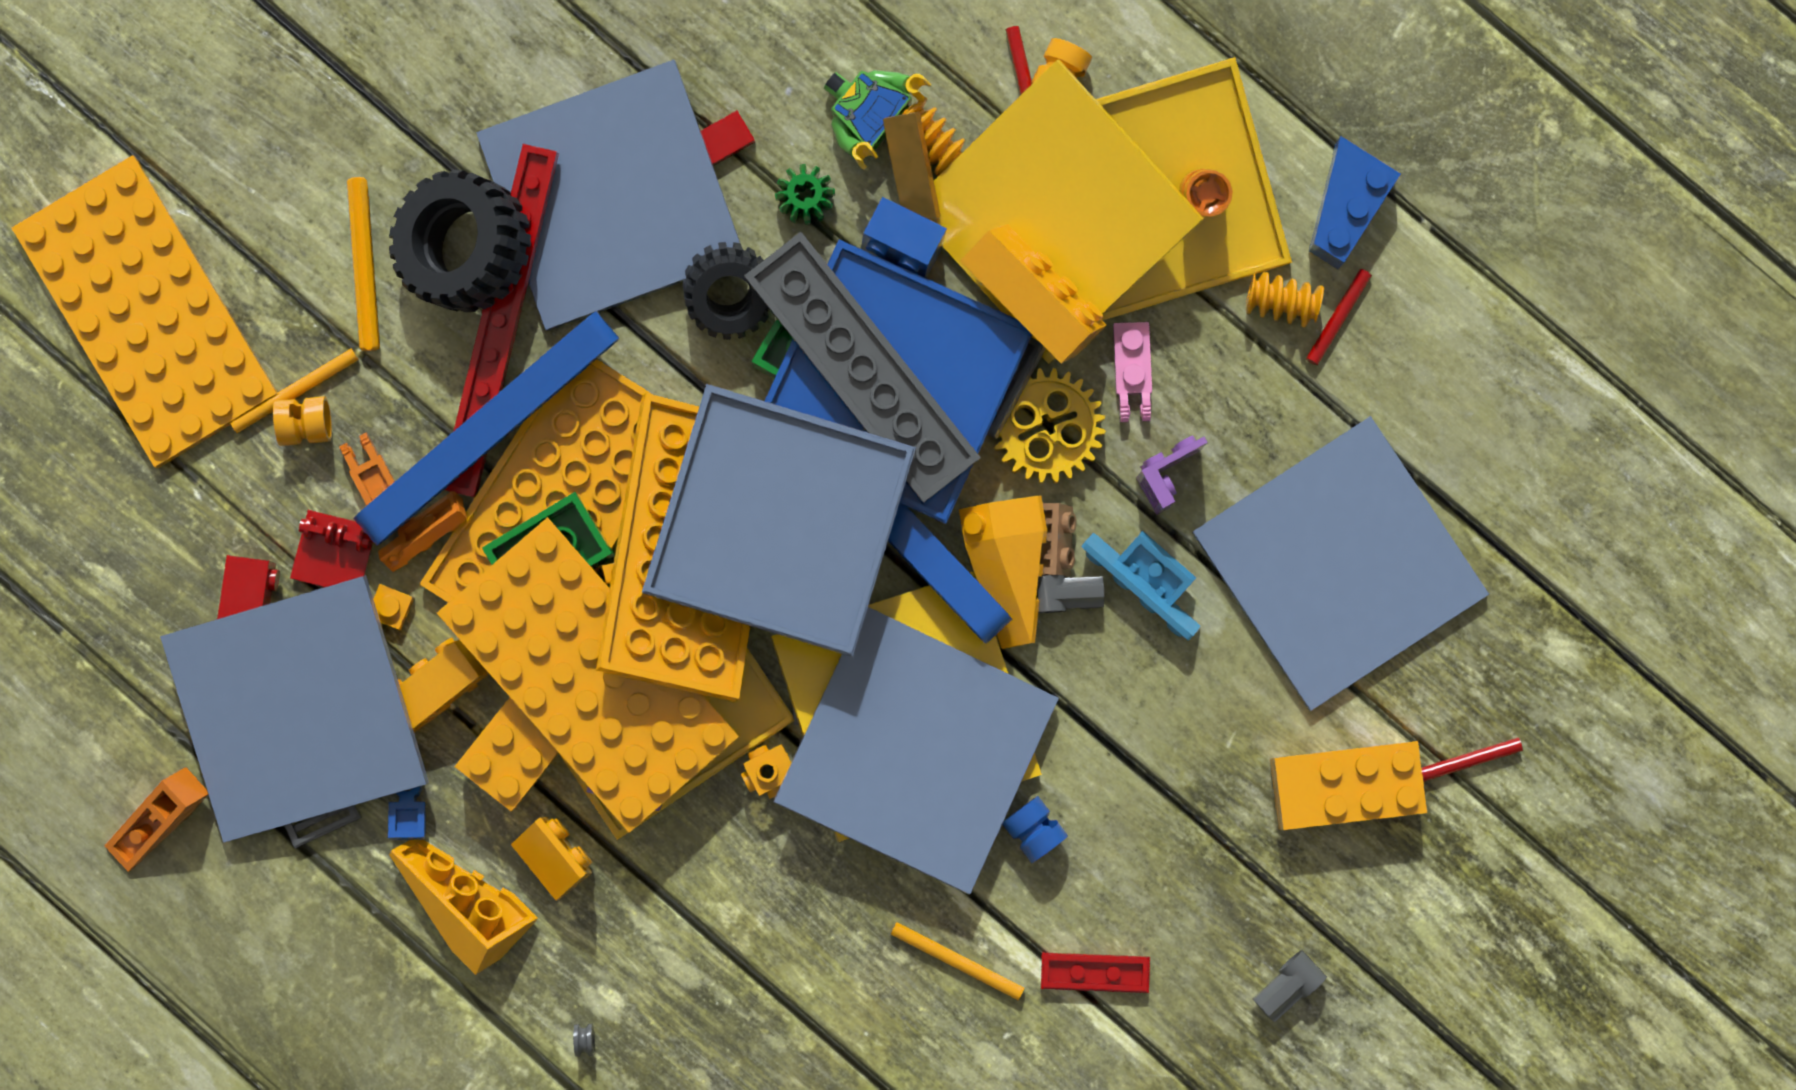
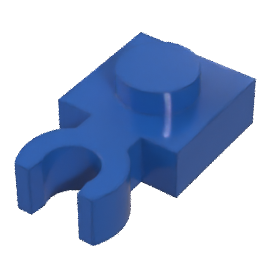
(407, 817)

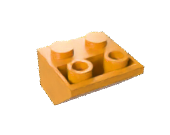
(552, 856)

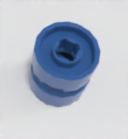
(1034, 829)

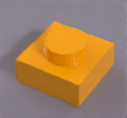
(392, 606)

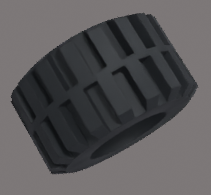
(718, 317)

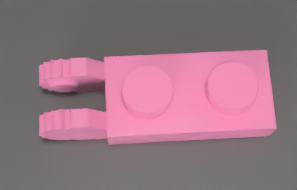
(1132, 367)

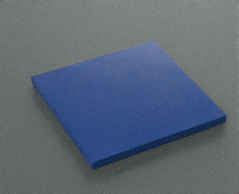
(947, 340)

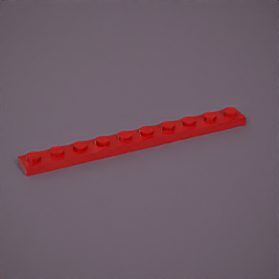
(500, 321)

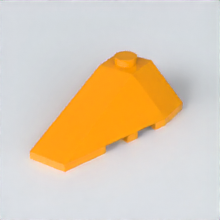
(1005, 555)
(469, 913)

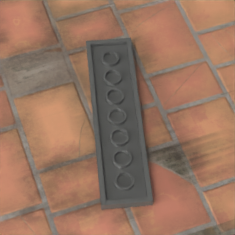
(860, 363)

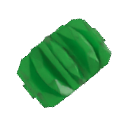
(800, 183)

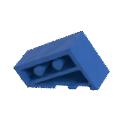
(1350, 200)

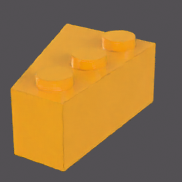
(440, 682)

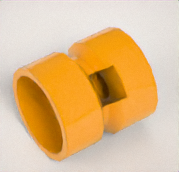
(1071, 55)
(302, 421)

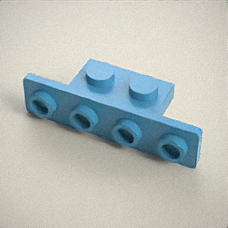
(1150, 575)

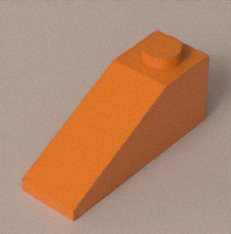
(156, 818)

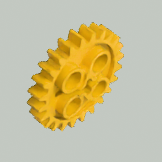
(1061, 455)

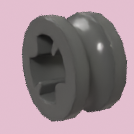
(583, 1040)

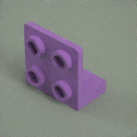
(1160, 489)

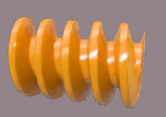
(938, 143)
(1284, 299)

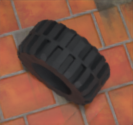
(422, 230)

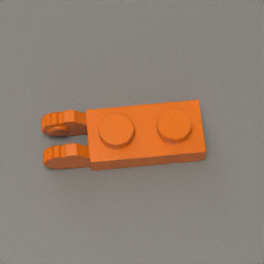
(372, 476)

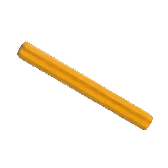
(363, 264)

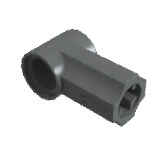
(1063, 593)
(1296, 980)

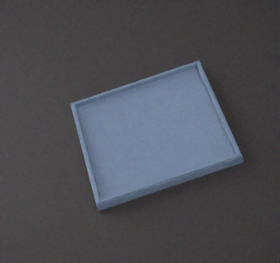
(625, 196)
(779, 520)
(1340, 563)
(294, 709)
(916, 751)

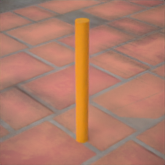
(296, 389)
(957, 961)

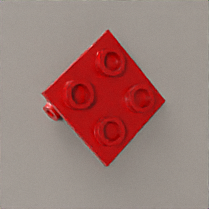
(330, 550)

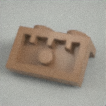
(1057, 551)

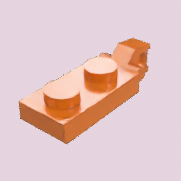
(423, 531)

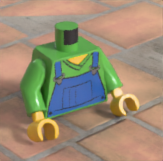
(865, 104)

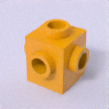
(758, 760)

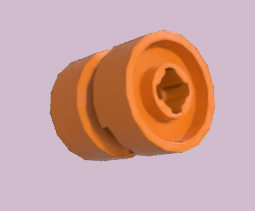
(1207, 191)

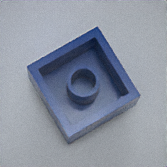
(903, 238)

